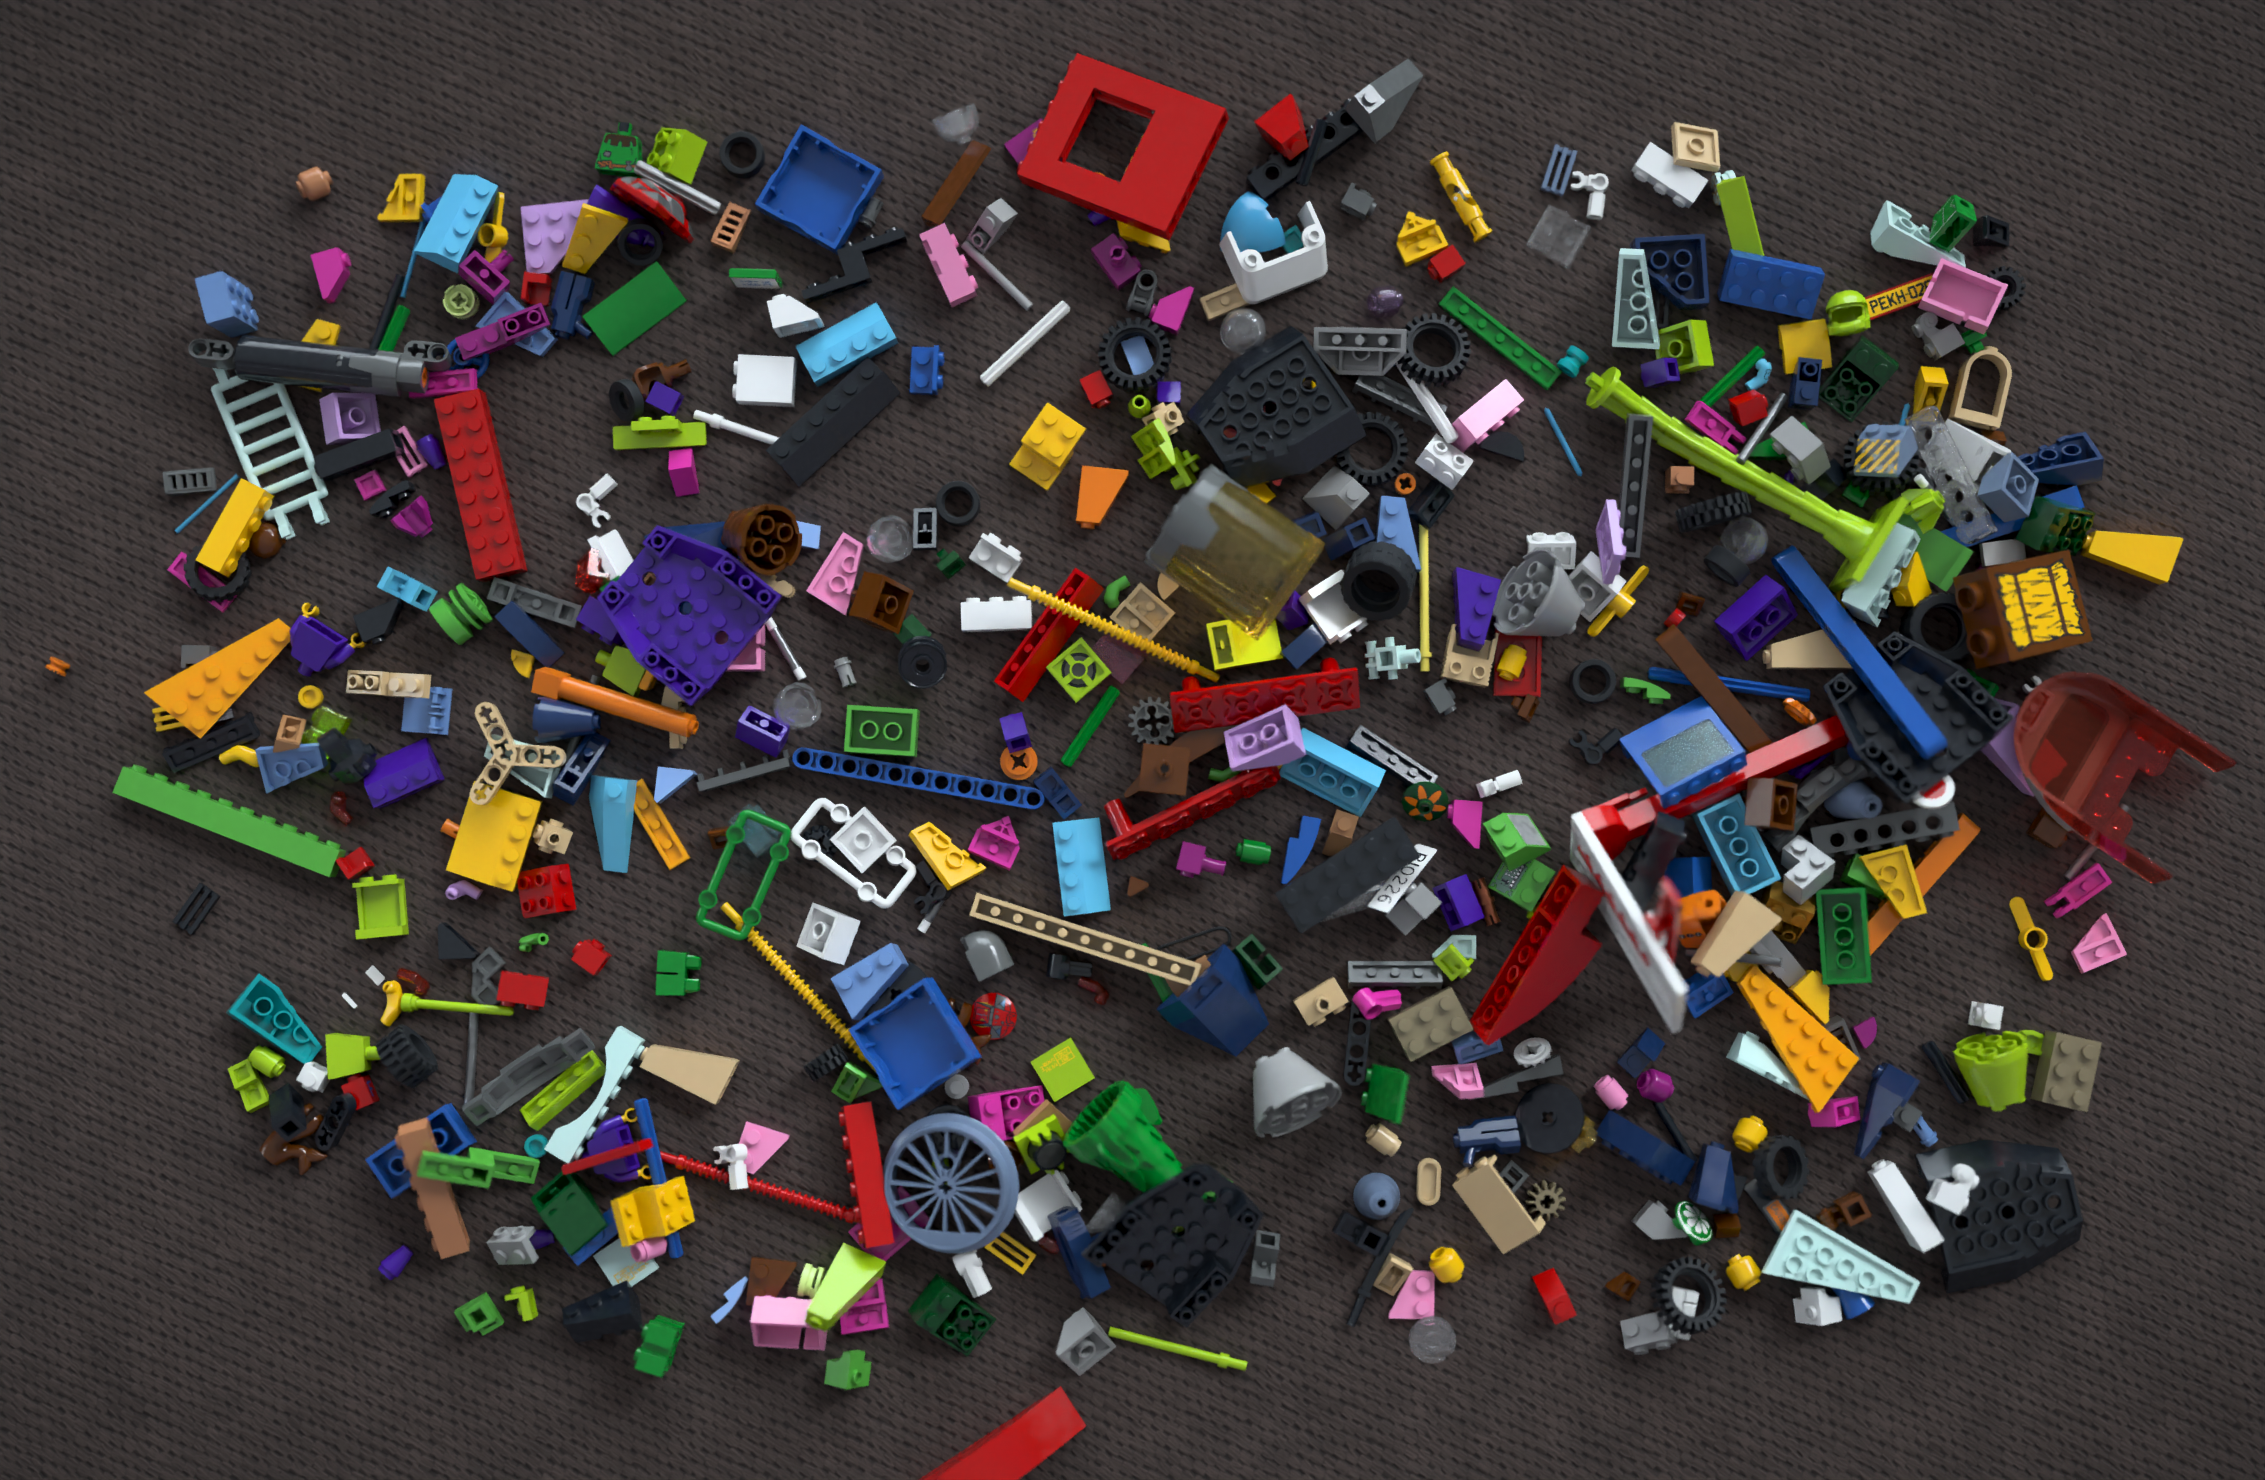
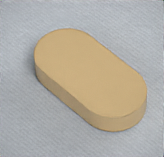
(1428, 1181)

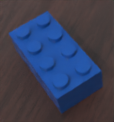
(1770, 284)
(450, 1136)

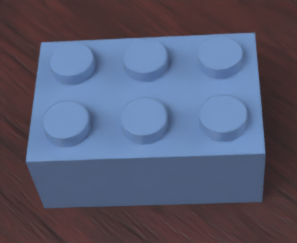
(226, 304)

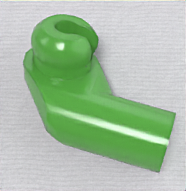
(1112, 591)
(1220, 776)
(535, 939)

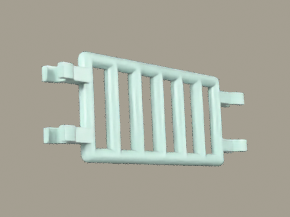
(279, 513)

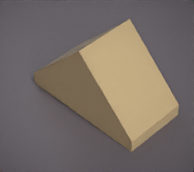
(1392, 1274)

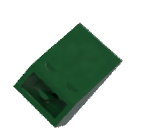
(1857, 378)
(2055, 526)
(569, 1211)
(951, 1315)

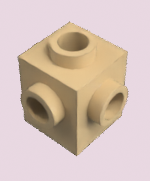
(1169, 416)
(559, 840)

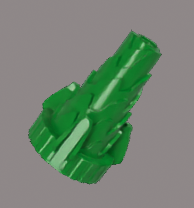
(1120, 1137)

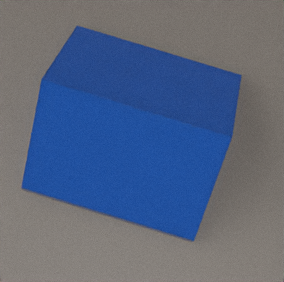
(1689, 875)

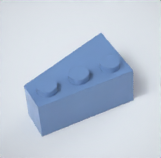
(1395, 526)
(869, 978)

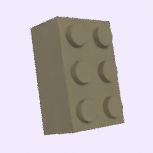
(1430, 1023)
(2066, 1070)

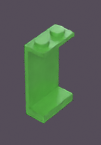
(1939, 554)

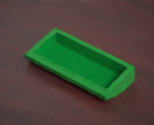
(634, 308)

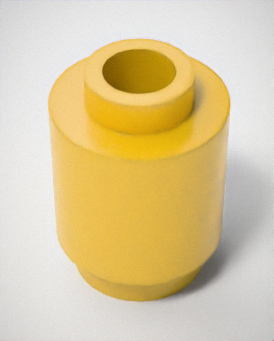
(1511, 662)

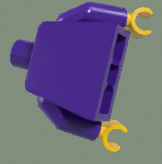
(317, 644)
(612, 1135)

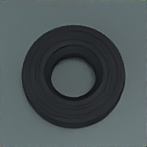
(618, 403)

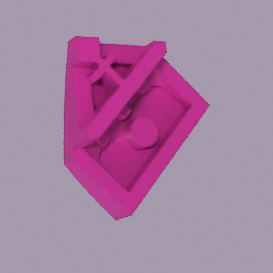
(996, 843)

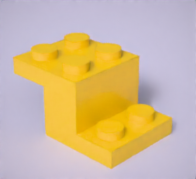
(1047, 446)
(652, 1211)

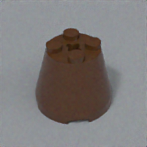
(763, 537)

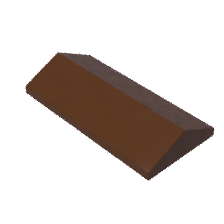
(955, 183)

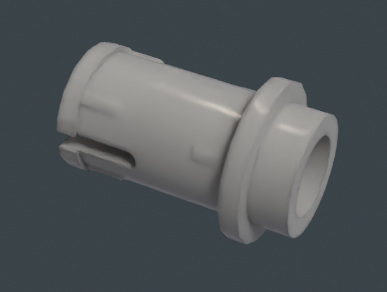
(845, 672)

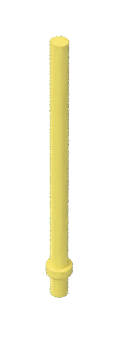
(1424, 600)

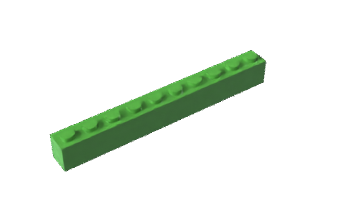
(229, 821)

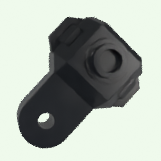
(348, 759)

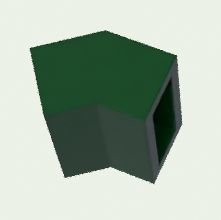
(911, 628)

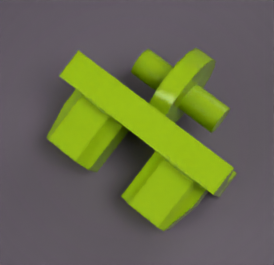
(1185, 477)

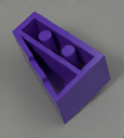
(1474, 606)

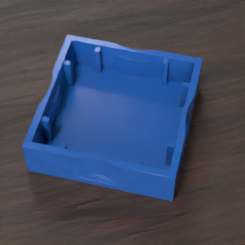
(819, 189)
(915, 1043)

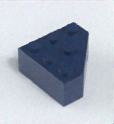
(1677, 268)
(1644, 1149)

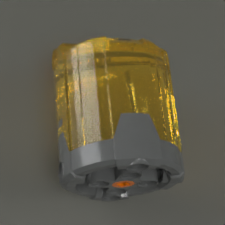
(1233, 552)

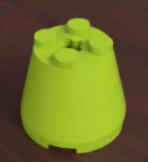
(1994, 1068)

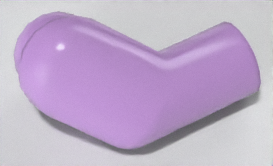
(462, 888)

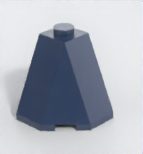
(1714, 1179)

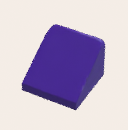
(1168, 392)

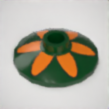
(1425, 794)

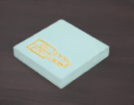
(620, 1266)

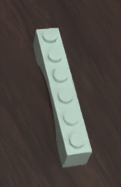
(620, 1052)

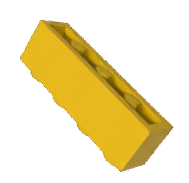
(235, 528)

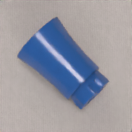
(1853, 1302)

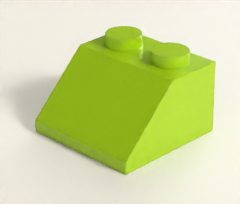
(1687, 343)

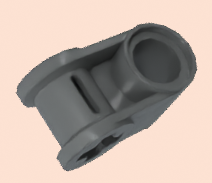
(1142, 297)

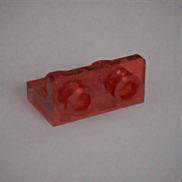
(587, 574)

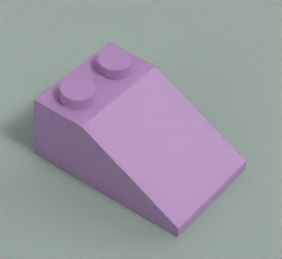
(1265, 741)

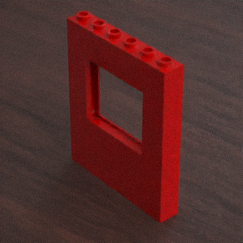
(1163, 166)

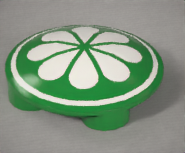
(1692, 1222)

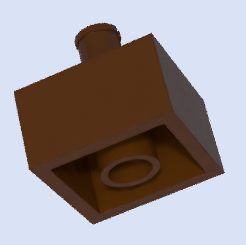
(880, 602)
(1164, 769)
(1770, 804)

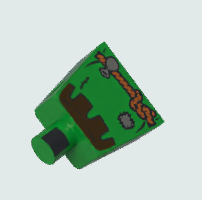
(619, 153)

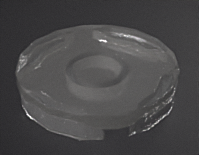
(1432, 1339)

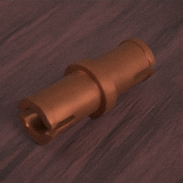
(1485, 901)

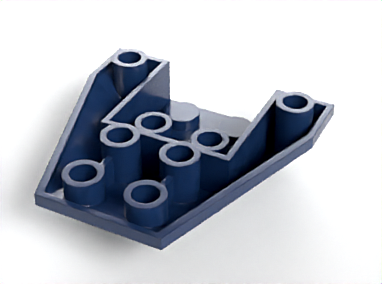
(1218, 1005)

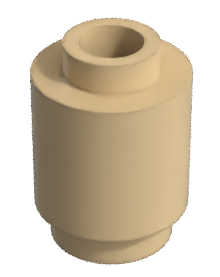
(1383, 1139)

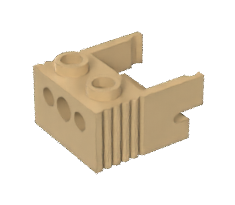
(1466, 664)

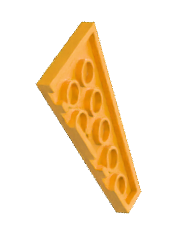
(212, 685)
(1802, 1042)

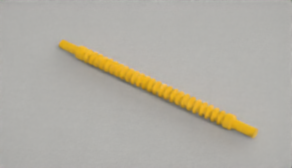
(1034, 593)
(798, 984)

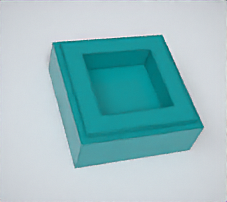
(1292, 240)

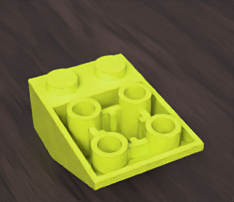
(1235, 648)

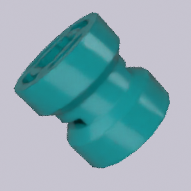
(1573, 361)

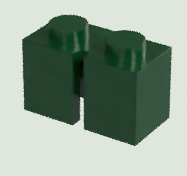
(1257, 971)

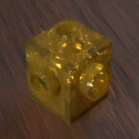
(1587, 1136)

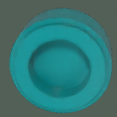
(535, 1146)

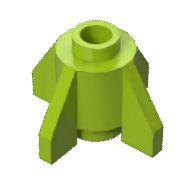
(1924, 506)

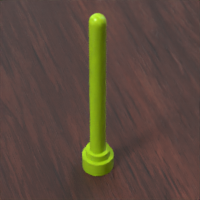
(412, 1002)

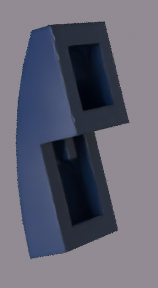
(1057, 792)

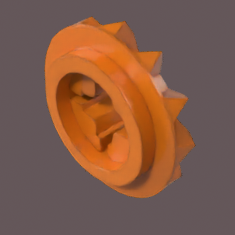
(1799, 712)
(1020, 772)

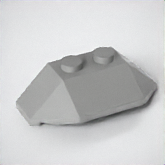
(1360, 349)

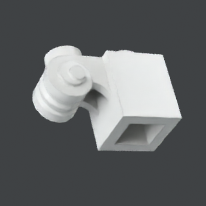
(1955, 1194)

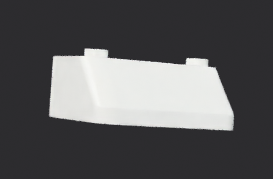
(1262, 280)

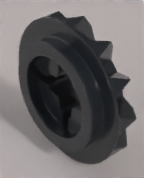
(818, 832)

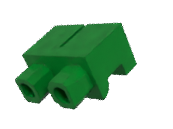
(677, 963)

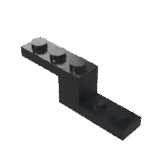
(854, 265)

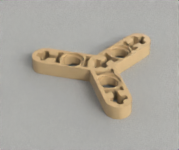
(504, 765)

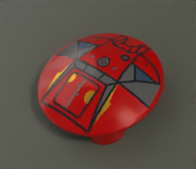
(993, 1015)

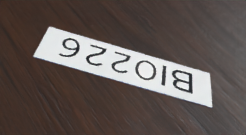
(1401, 880)

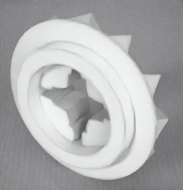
(1536, 1045)

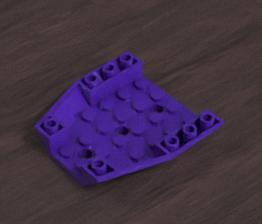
(678, 646)

